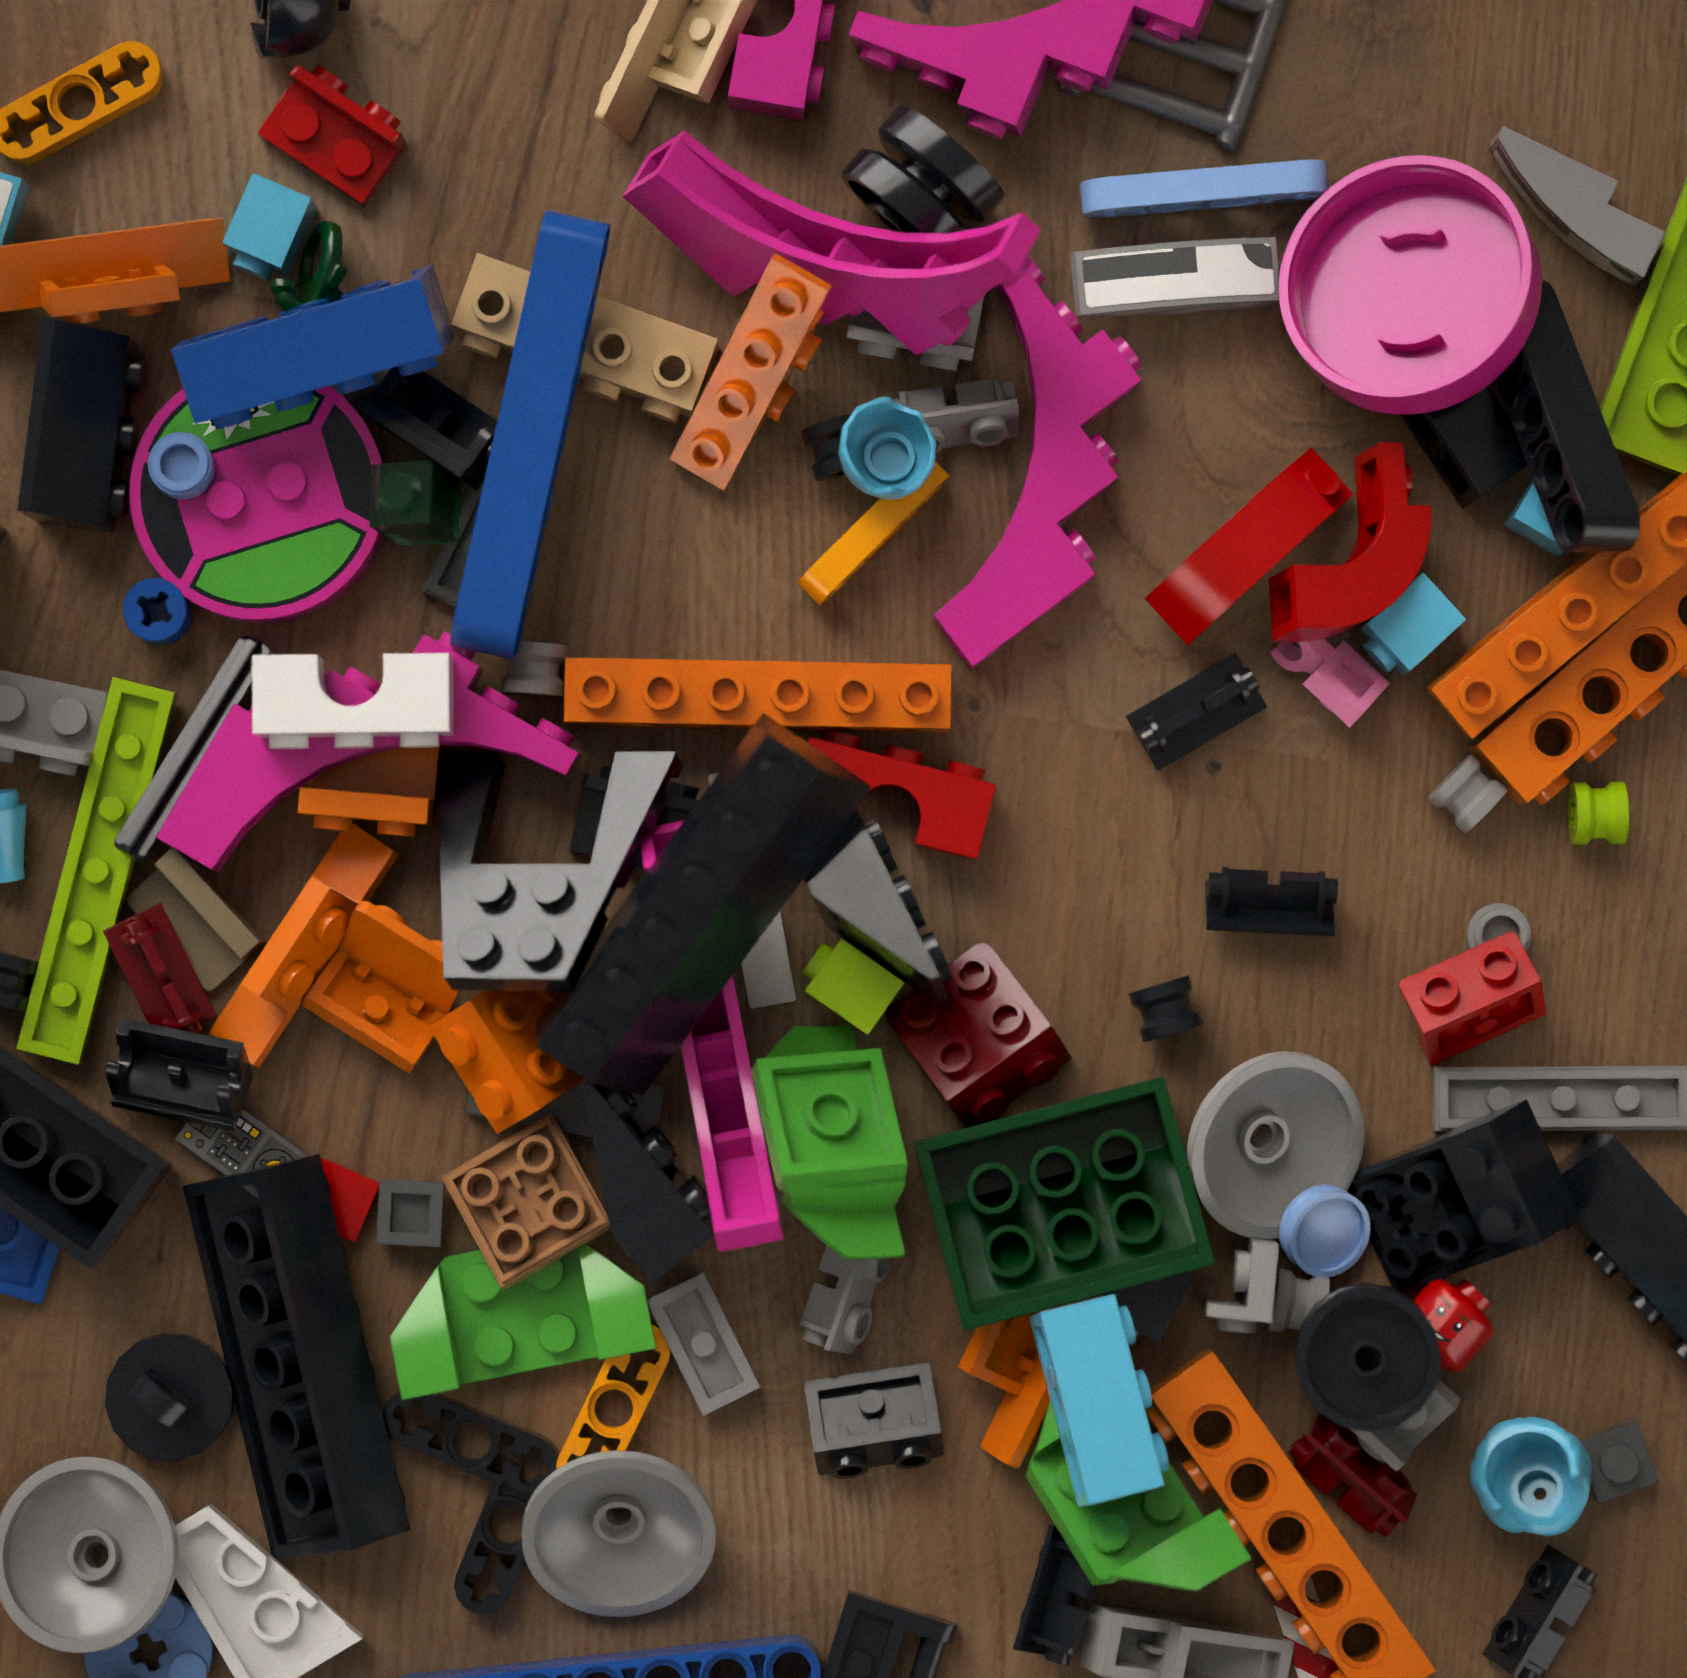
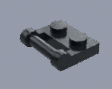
(871, 1636)

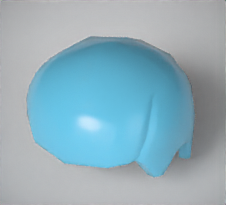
(887, 449)

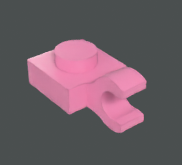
(1337, 676)

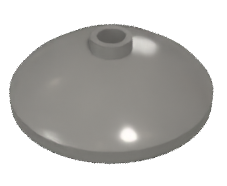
(1306, 1139)
(50, 1545)
(612, 1558)

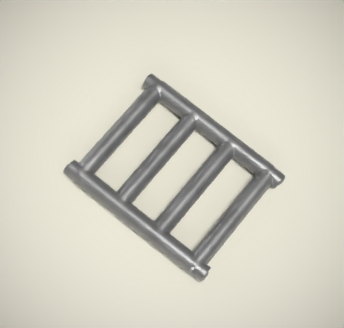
(1244, 64)

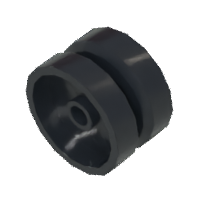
(923, 180)
(1362, 1317)

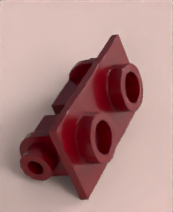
(159, 971)
(1376, 1492)

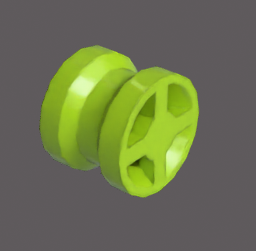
(1598, 813)

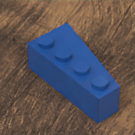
(315, 348)

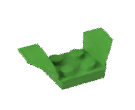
(834, 1139)
(475, 1331)
(1136, 1537)

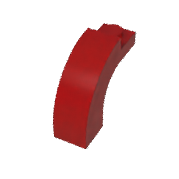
(1248, 546)
(1387, 554)

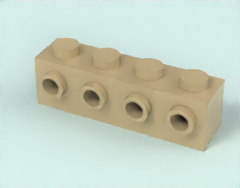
(623, 349)

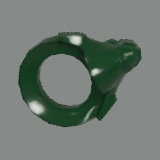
(327, 277)

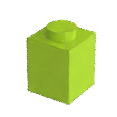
(851, 984)

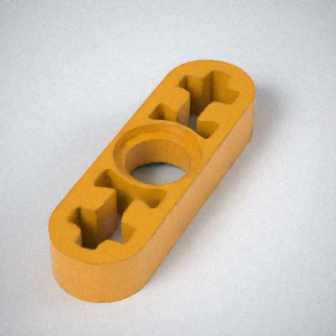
(111, 64)
(865, 539)
(649, 1371)

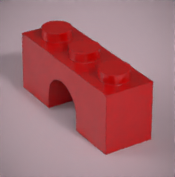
(949, 802)

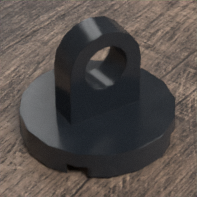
(169, 1397)

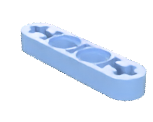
(1203, 188)

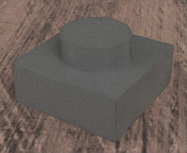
(410, 1213)
(1618, 1461)

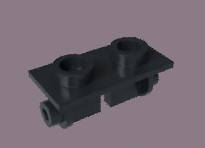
(1197, 711)
(1245, 902)
(1551, 1589)
(1050, 1620)

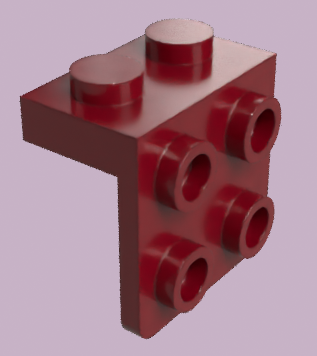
(983, 1044)

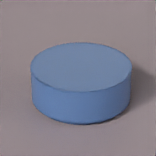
(181, 465)

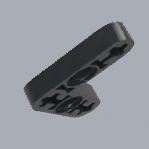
(506, 1490)

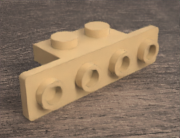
(674, 48)

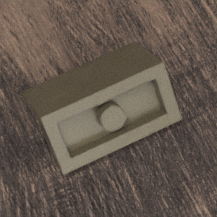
(205, 921)

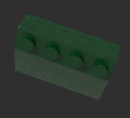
(1063, 1203)

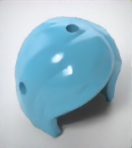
(1536, 1451)

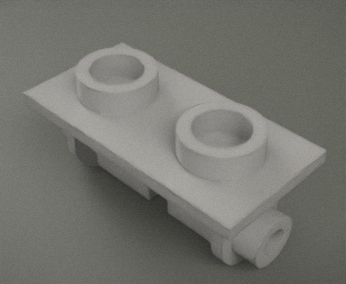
(982, 417)
(842, 1315)

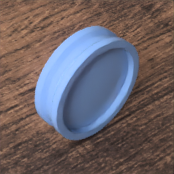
(1324, 1230)

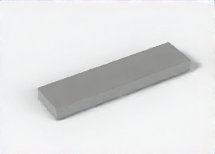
(1565, 1096)

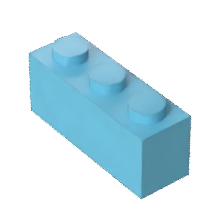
(1099, 1400)

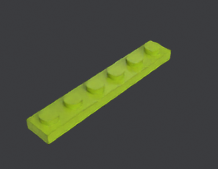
(95, 873)

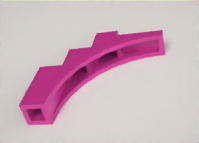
(1008, 60)
(906, 280)
(1035, 560)
(245, 779)
(726, 1110)

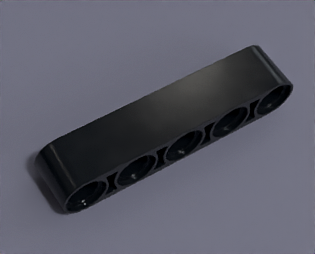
(1567, 439)

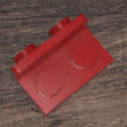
(333, 134)
(1473, 997)

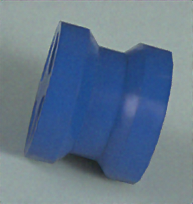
(168, 618)

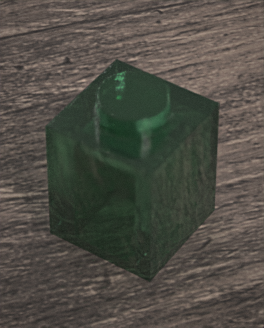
(415, 503)

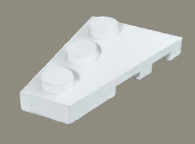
(252, 1604)

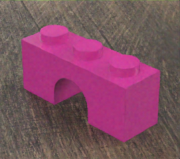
(778, 71)

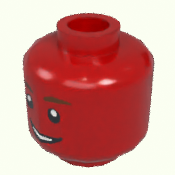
(1457, 1320)

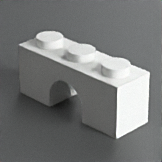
(295, 705)

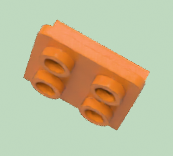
(383, 788)
(384, 986)
(497, 1054)

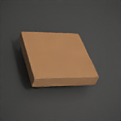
(528, 1201)

